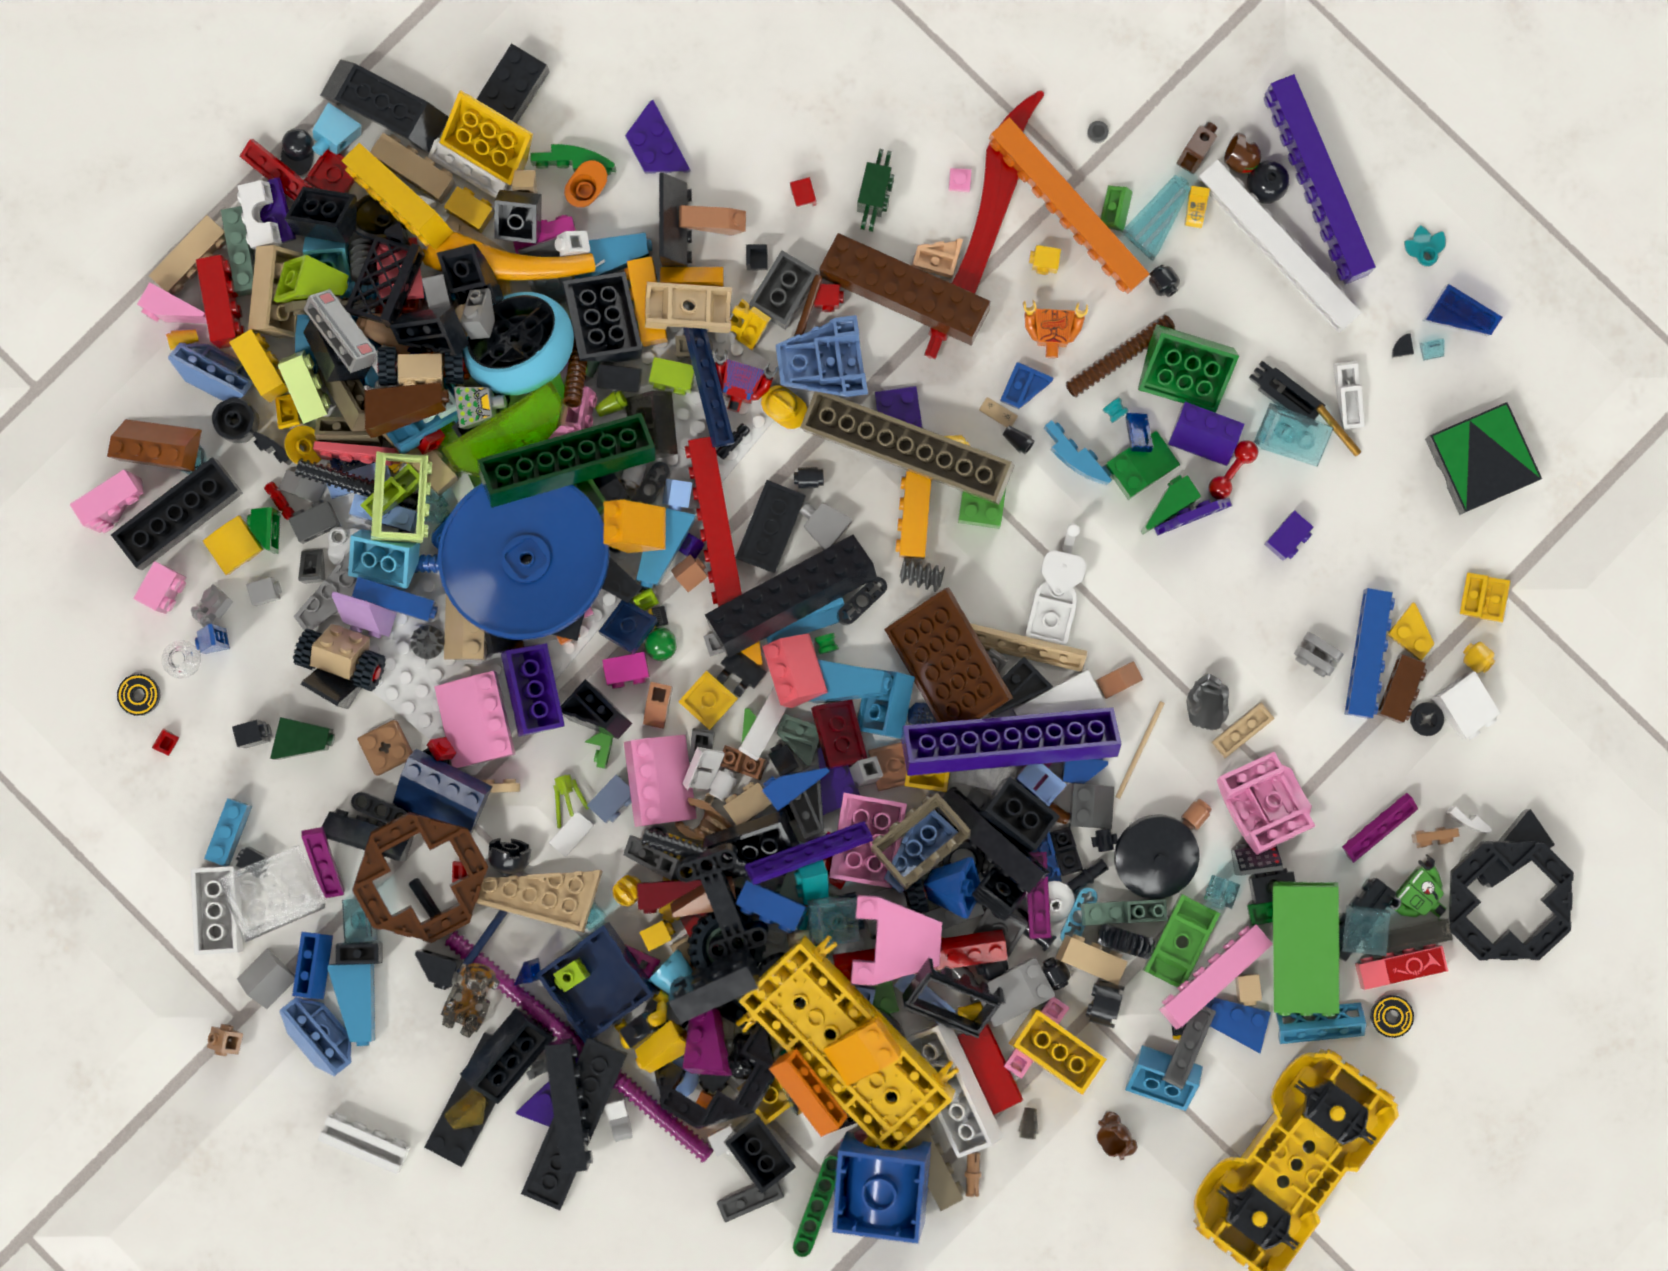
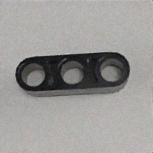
(372, 805)

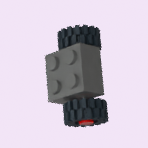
(915, 894)

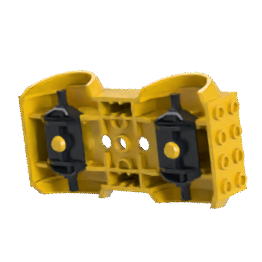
(1311, 1101)

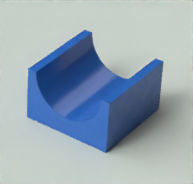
(881, 1191)

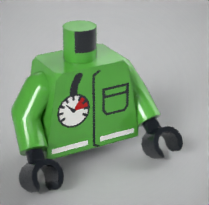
(1420, 892)

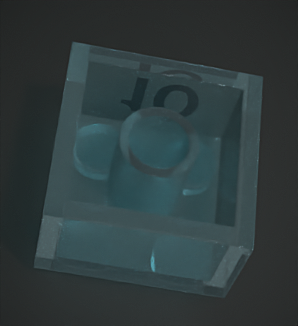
(1366, 930)

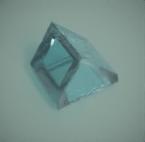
(1432, 348)

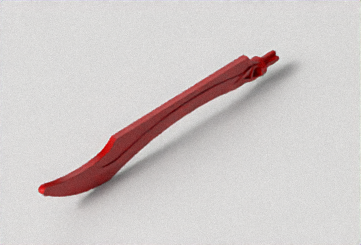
(996, 195)

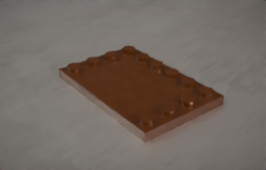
(948, 660)

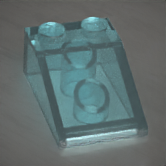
(1293, 435)

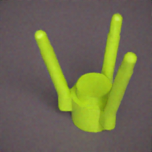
(564, 786)

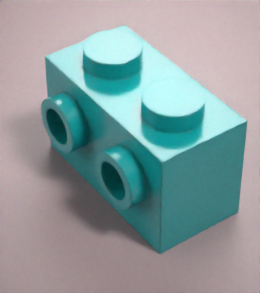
(812, 882)

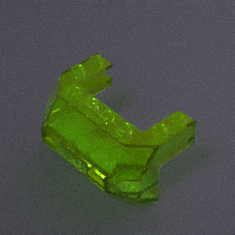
(519, 425)

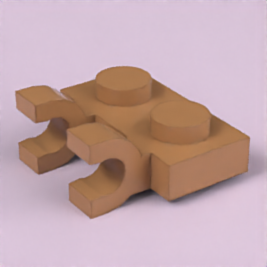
(1441, 834)

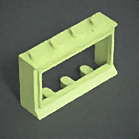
(423, 508)

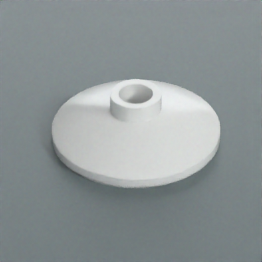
(1063, 894)

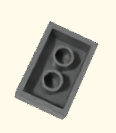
(783, 289)

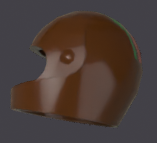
(1241, 155)

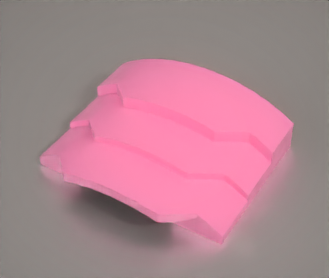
(1266, 802)

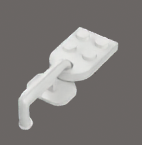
(1052, 614)

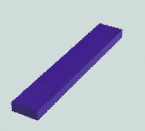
(808, 852)

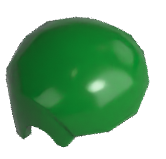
(660, 644)

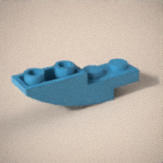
(1081, 462)

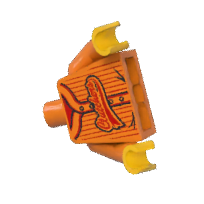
(1053, 327)

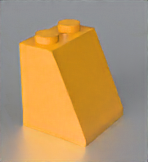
(634, 526)

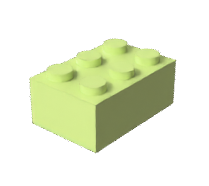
(304, 386)

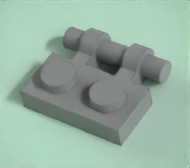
(213, 605)

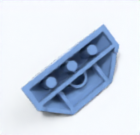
(211, 370)
(317, 1034)

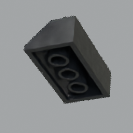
(356, 832)
(506, 1056)

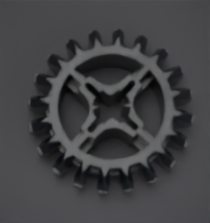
(1126, 941)

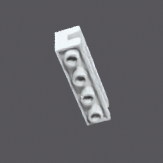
(363, 1143)

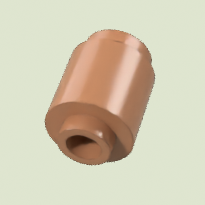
(1196, 815)

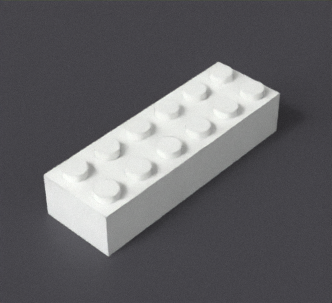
(968, 1117)

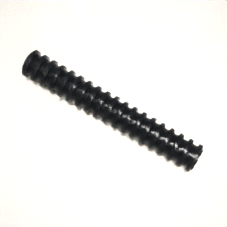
(344, 481)
(687, 849)

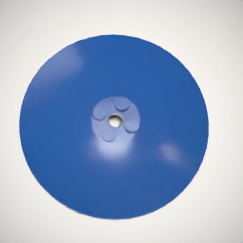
(515, 600)

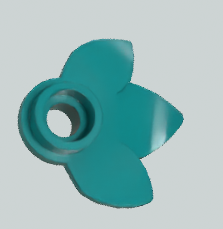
(1423, 243)

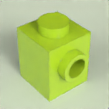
(571, 975)

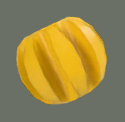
(626, 890)

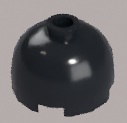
(1268, 181)
(508, 857)

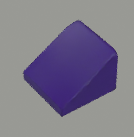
(692, 546)

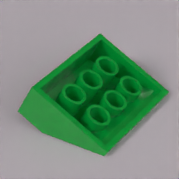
(1187, 368)

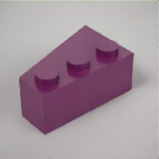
(706, 1046)

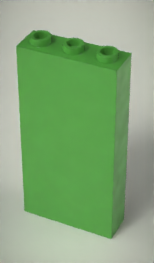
(1306, 948)

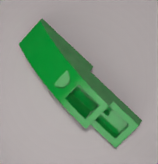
(566, 155)

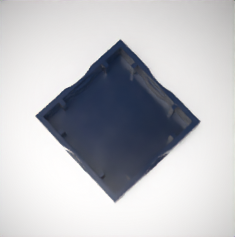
(610, 992)

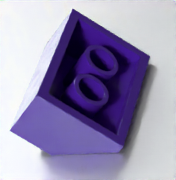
(1206, 434)

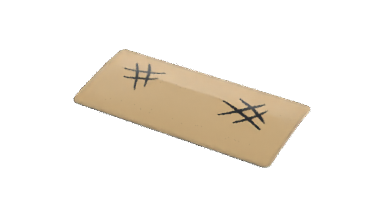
(998, 412)

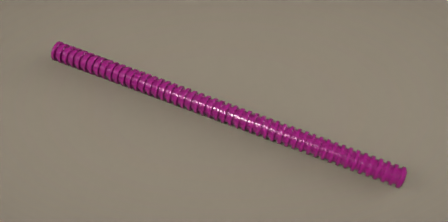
(561, 1031)

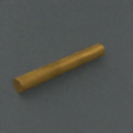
(1338, 430)

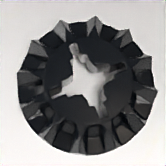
(1436, 719)

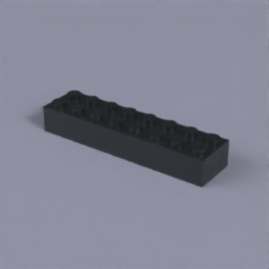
(791, 595)

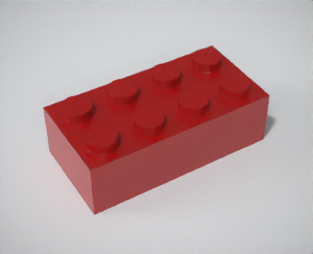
(219, 300)

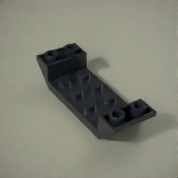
(385, 104)

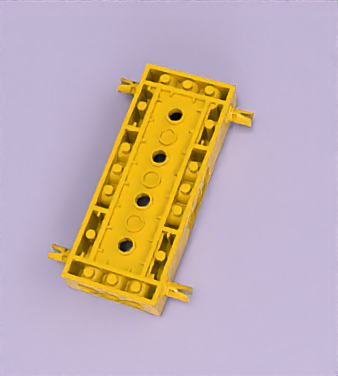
(840, 1006)

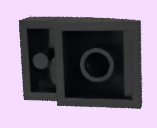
(468, 270)

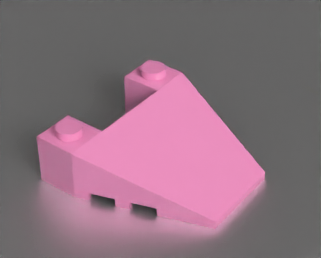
(902, 941)

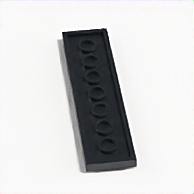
(599, 1071)

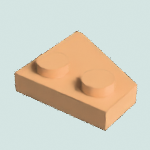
(938, 258)

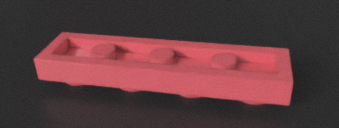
(351, 452)

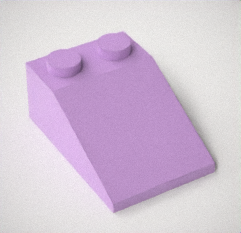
(364, 615)

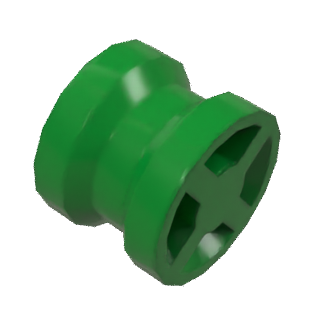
(826, 643)

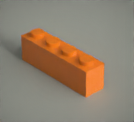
(808, 1092)

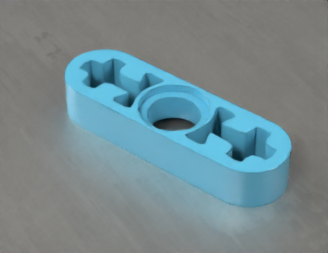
(1080, 899)

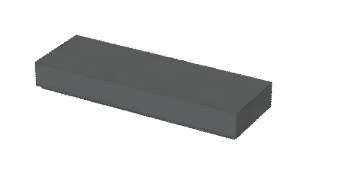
(748, 1201)

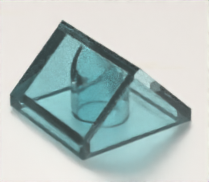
(356, 924)

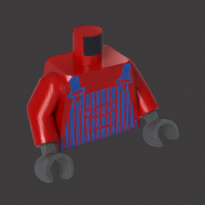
(742, 381)

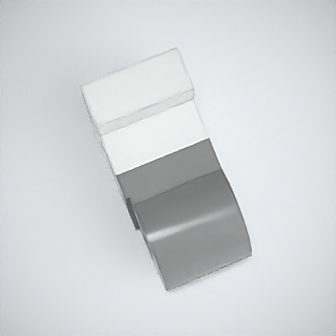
(619, 1119)

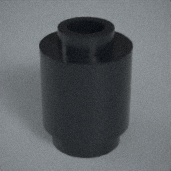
(809, 477)

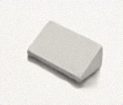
(571, 833)

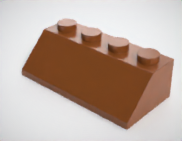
(155, 445)

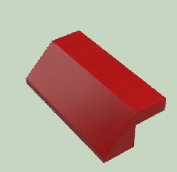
(989, 1069)

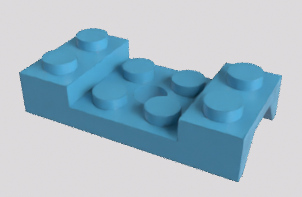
(409, 436)

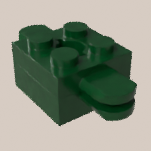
(874, 187)

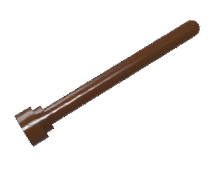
(809, 305)

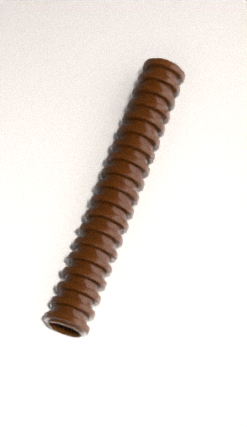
(1115, 358)
(574, 380)

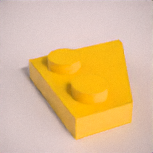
(1412, 633)

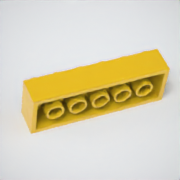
(396, 197)

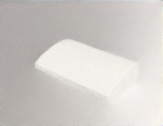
(1072, 695)

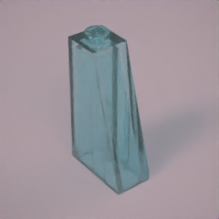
(1155, 220)

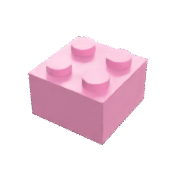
(160, 588)

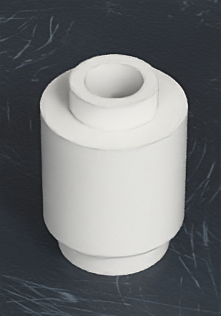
(723, 784)

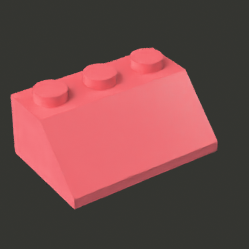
(795, 670)

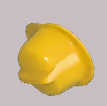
(784, 407)

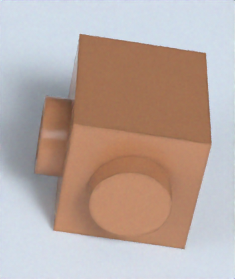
(690, 572)

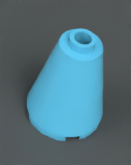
(671, 969)

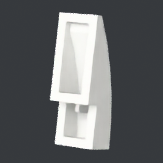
(1349, 394)

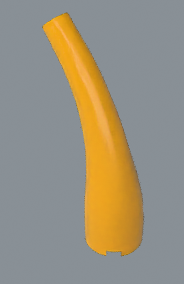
(515, 266)

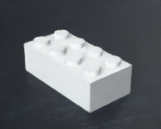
(212, 918)

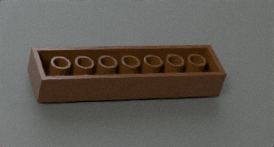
(904, 289)

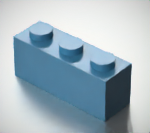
(228, 832)

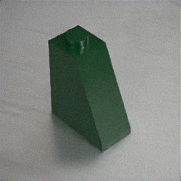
(300, 738)

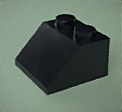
(439, 968)

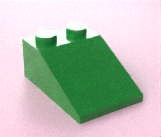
(1139, 470)
(1178, 496)

